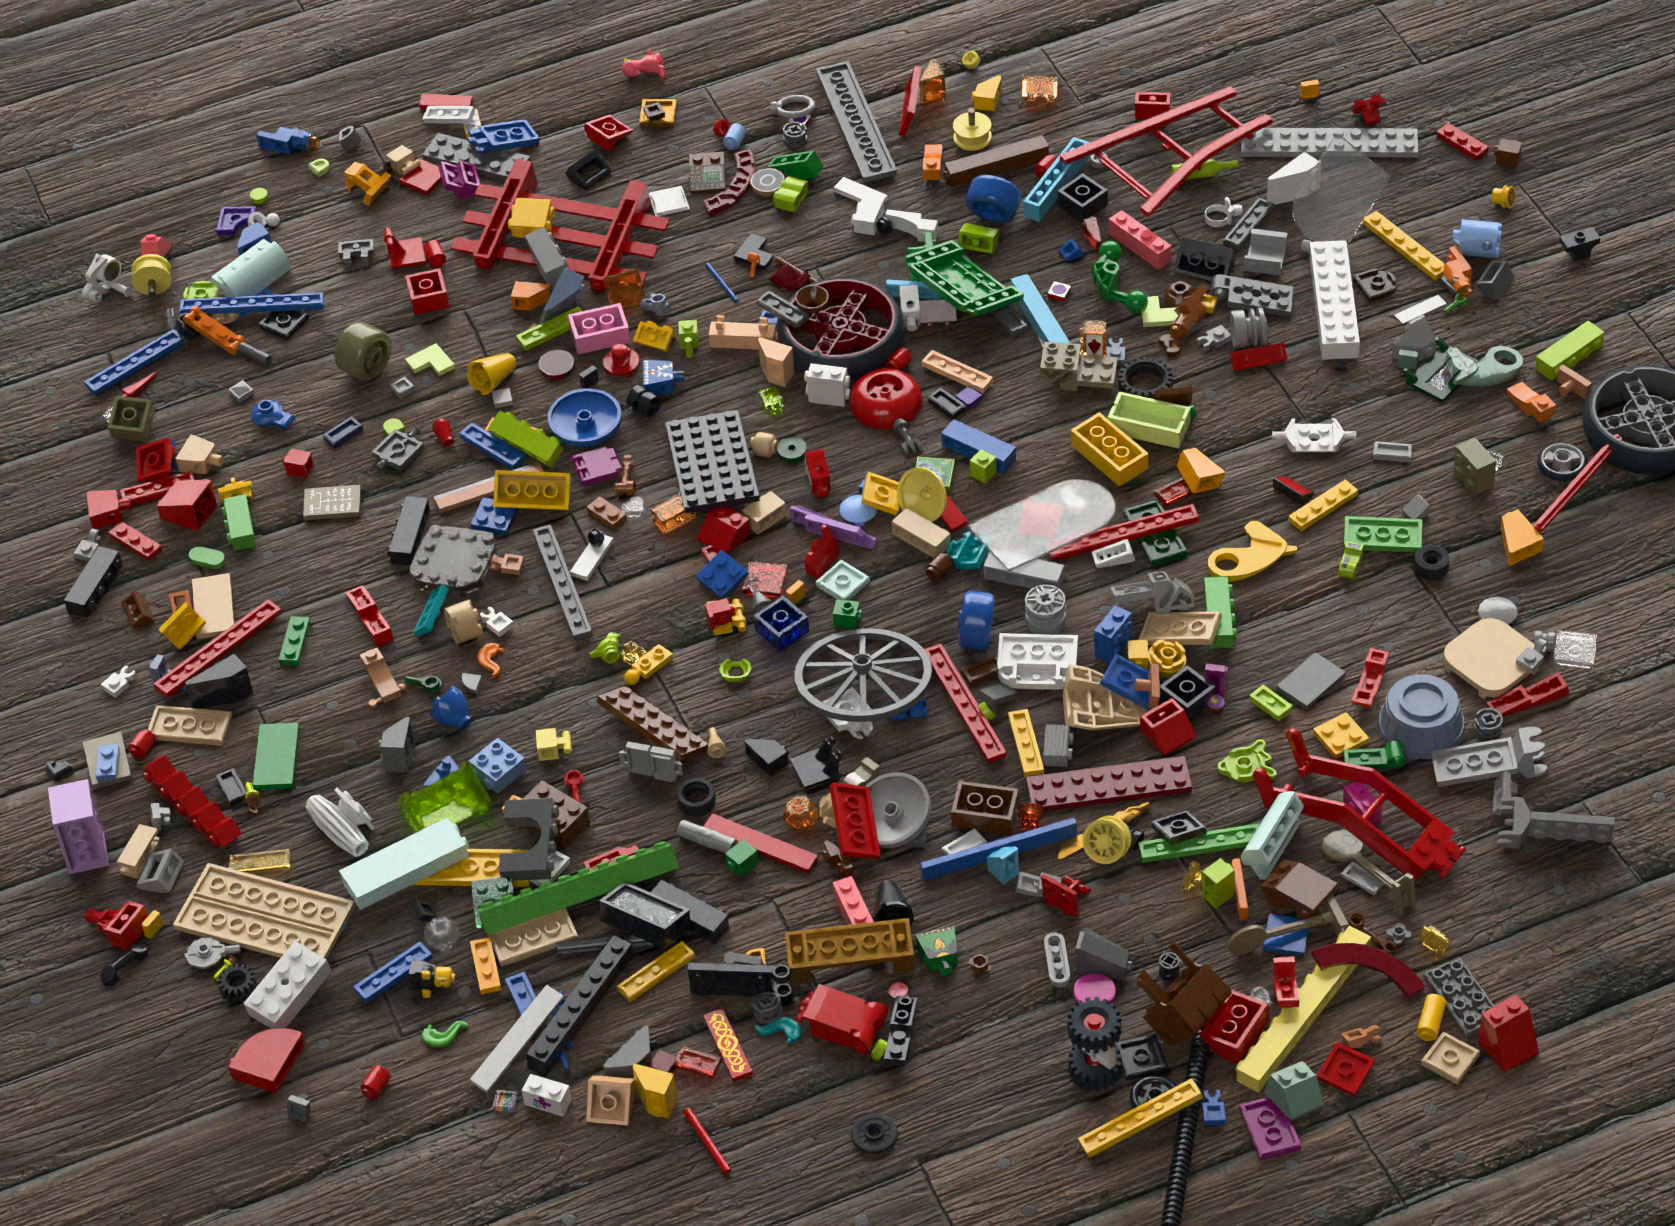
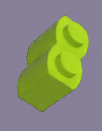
(790, 194)

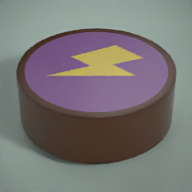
(1215, 704)

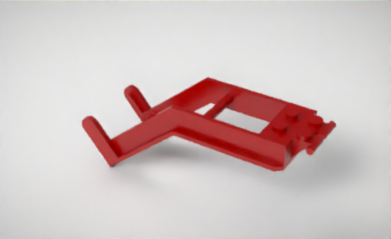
(1427, 853)

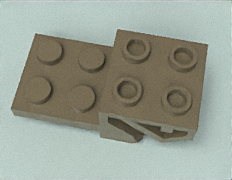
(1074, 369)

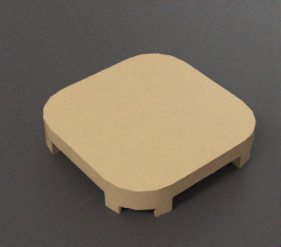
(1487, 657)

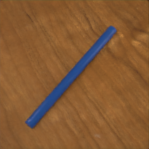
(723, 284)

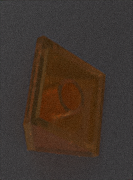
(932, 84)
(624, 289)

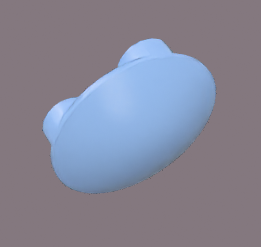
(855, 512)

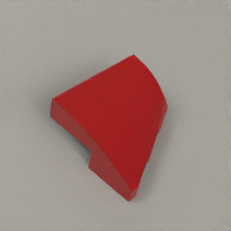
(821, 554)

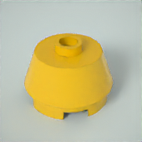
(1168, 656)

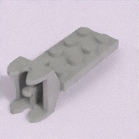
(1490, 759)
(1550, 825)

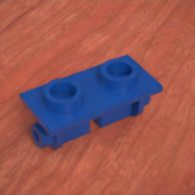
(916, 711)

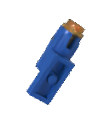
(287, 139)

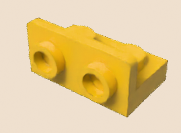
(654, 336)
(182, 626)

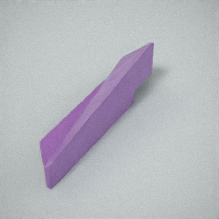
(840, 531)

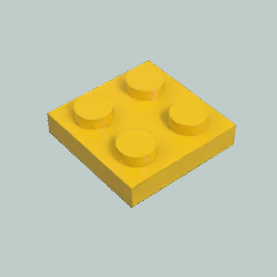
(880, 493)
(1340, 735)

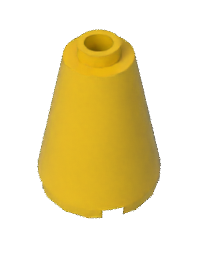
(489, 372)

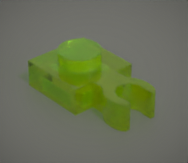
(771, 398)

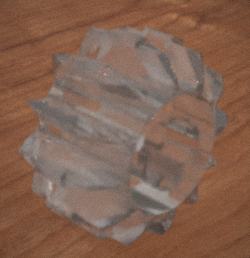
(441, 932)

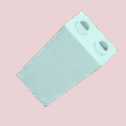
(404, 863)

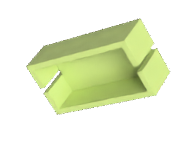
(1150, 419)

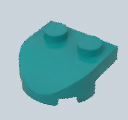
(967, 552)

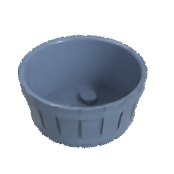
(1422, 715)

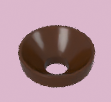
(812, 294)
(1173, 297)

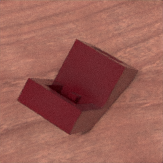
(788, 278)

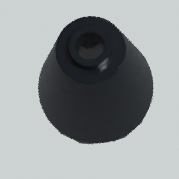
(891, 903)

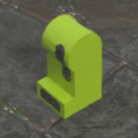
(1351, 560)

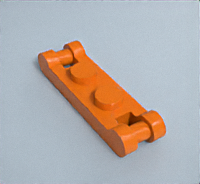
(213, 330)

